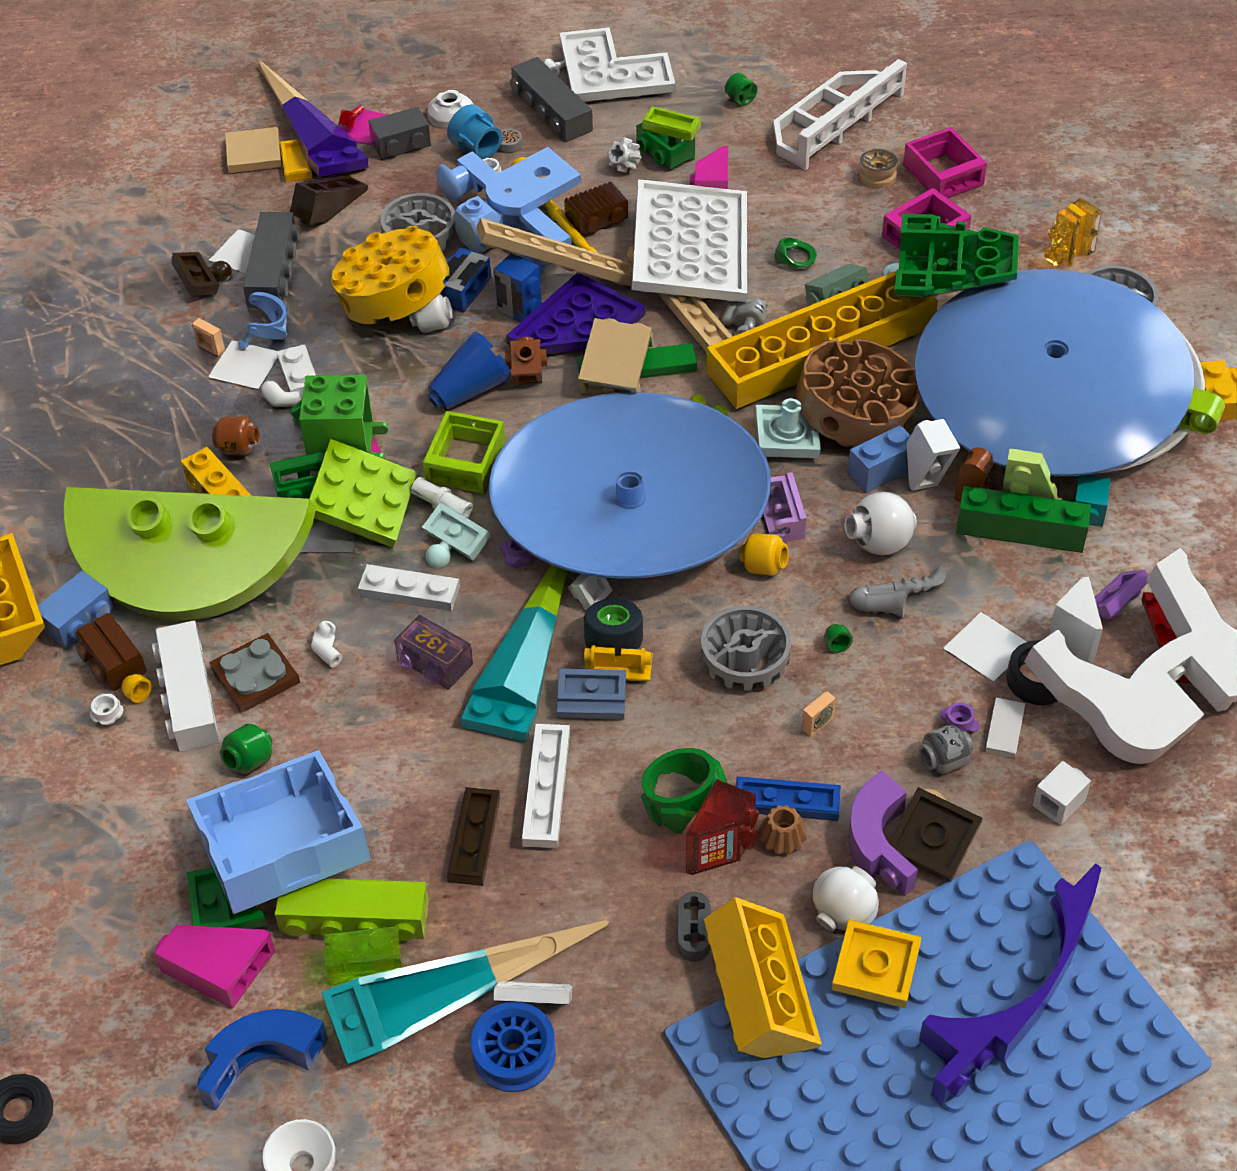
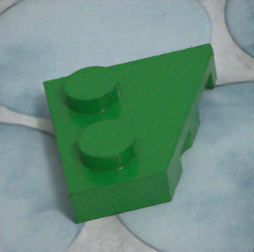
(211, 907)

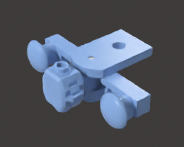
(510, 195)

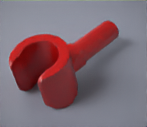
(348, 117)

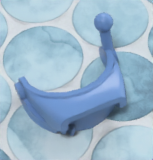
(277, 314)

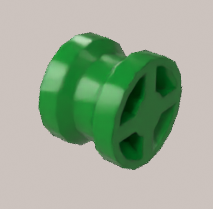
(741, 89)

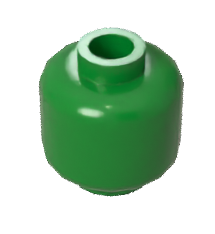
(246, 749)

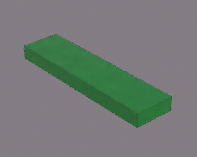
(665, 360)

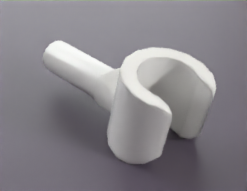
(555, 66)

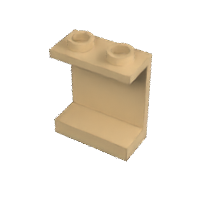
(614, 357)

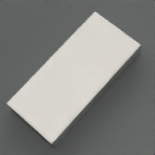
(1005, 727)

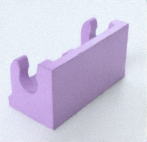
(784, 509)

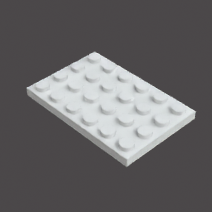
(690, 241)

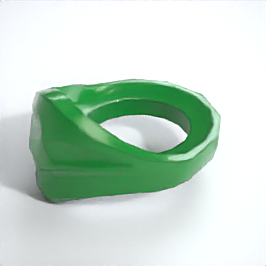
(789, 244)

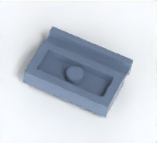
(591, 693)

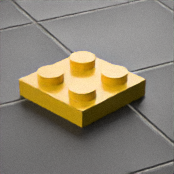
(876, 963)

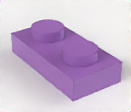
(1120, 591)

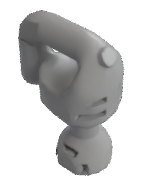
(745, 314)

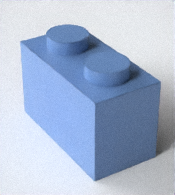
(879, 459)
(74, 606)

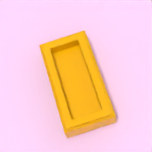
(294, 162)

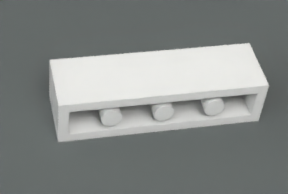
(186, 686)

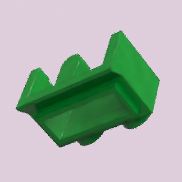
(664, 148)
(301, 465)

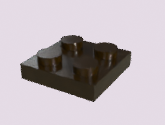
(935, 834)

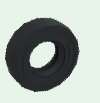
(40, 1115)

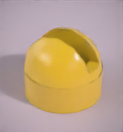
(136, 688)

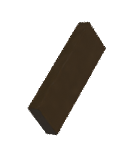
(473, 836)

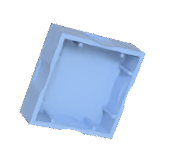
(278, 831)

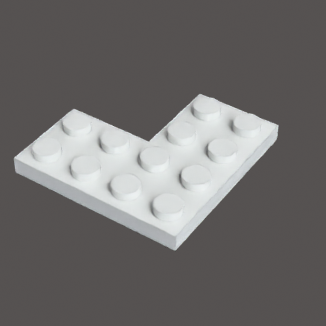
(600, 75)

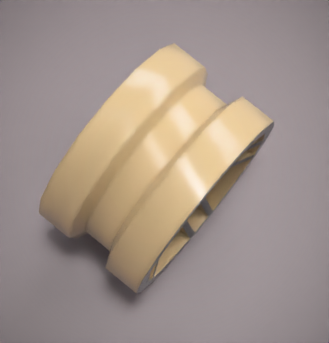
(878, 168)

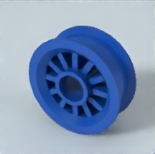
(493, 1057)

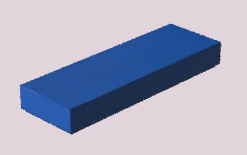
(808, 799)

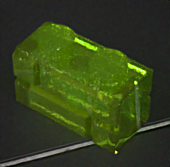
(362, 953)

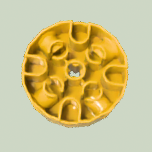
(390, 275)

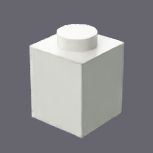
(1061, 792)

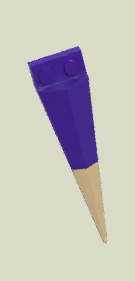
(321, 140)

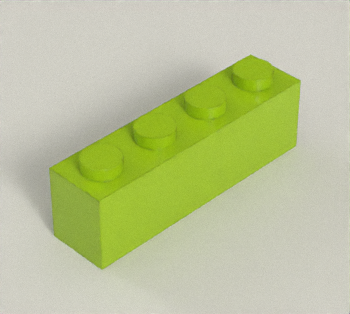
(354, 906)

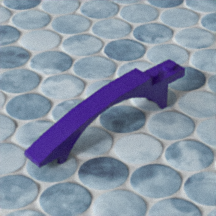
(974, 1041)

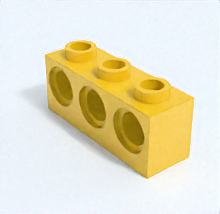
(208, 475)

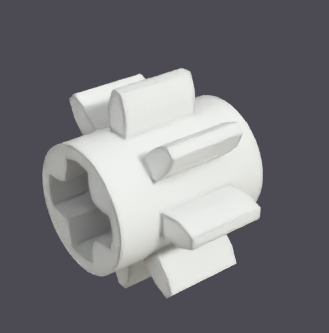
(624, 155)

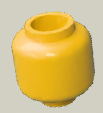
(764, 554)

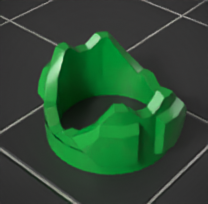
(679, 811)

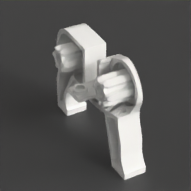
(1150, 711)

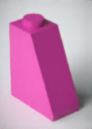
(215, 959)

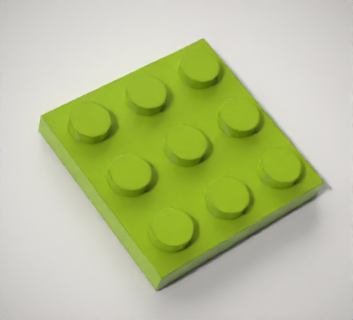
(362, 493)

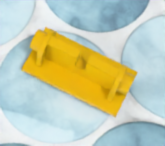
(634, 661)

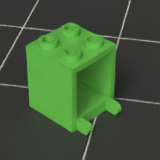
(338, 410)

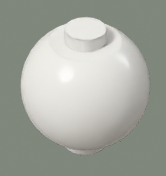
(881, 523)

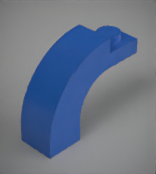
(254, 1038)

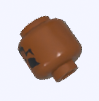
(235, 435)

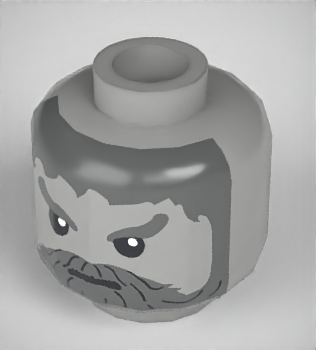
(946, 749)

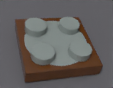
(254, 672)

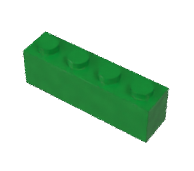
(1023, 519)

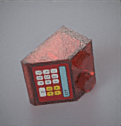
(721, 828)

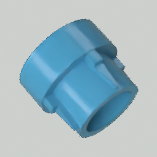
(474, 131)

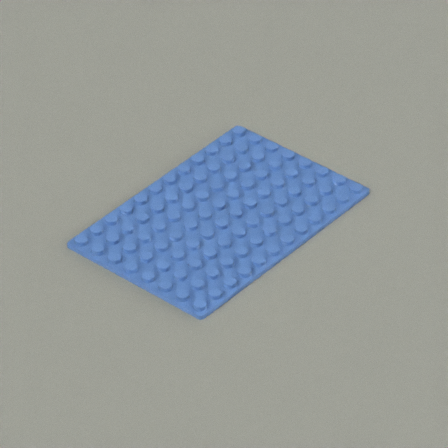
(867, 1090)

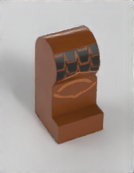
(975, 471)

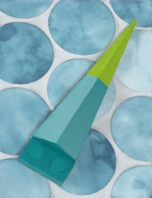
(511, 685)

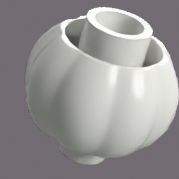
(845, 895)

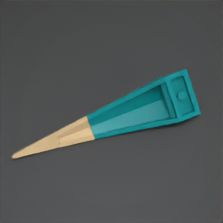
(396, 1003)

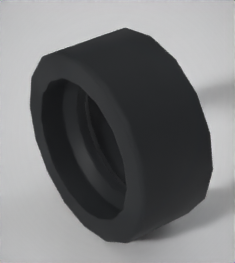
(1020, 685)

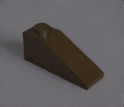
(324, 198)

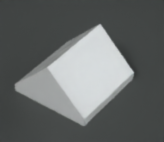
(1079, 621)

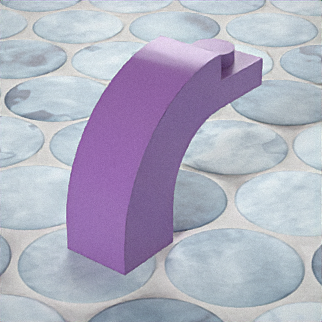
(872, 810)

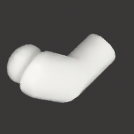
(277, 397)

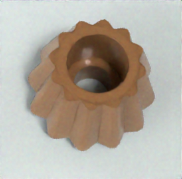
(783, 830)

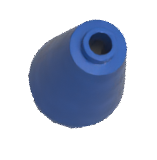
(468, 373)

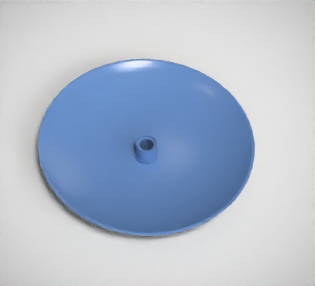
(1056, 371)
(630, 485)

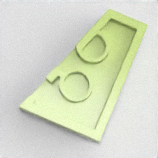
(1028, 475)

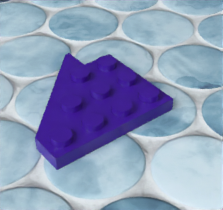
(568, 315)

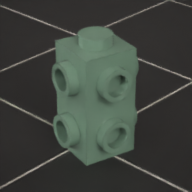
(835, 283)

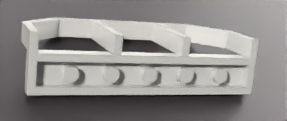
(847, 110)

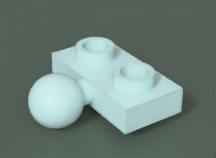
(454, 533)

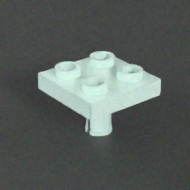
(785, 432)

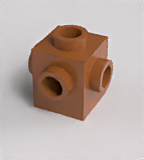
(526, 360)

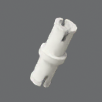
(436, 495)

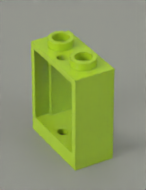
(459, 473)

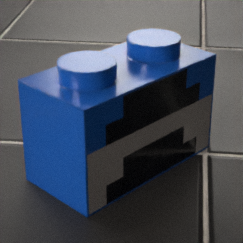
(466, 279)
(517, 287)

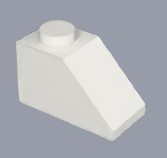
(930, 453)

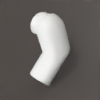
(323, 643)

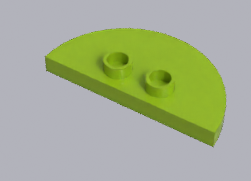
(184, 551)

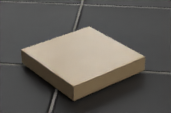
(253, 150)

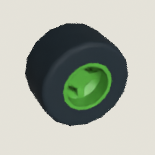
(613, 625)

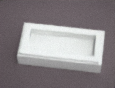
(533, 992)

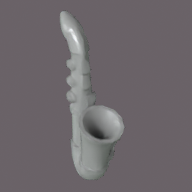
(893, 596)

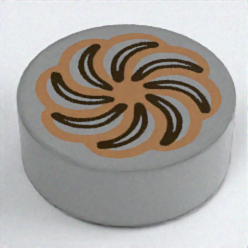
(511, 140)

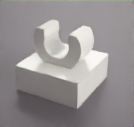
(589, 589)

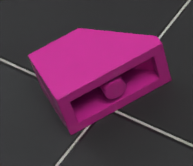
(712, 170)

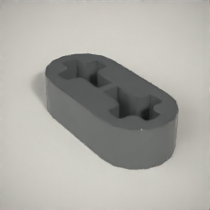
(687, 926)

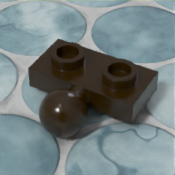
(197, 276)

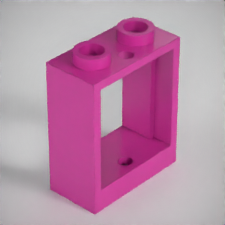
(950, 182)
(926, 203)

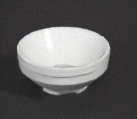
(440, 112)
(299, 1139)

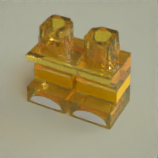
(1074, 232)

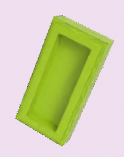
(671, 123)

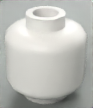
(433, 316)

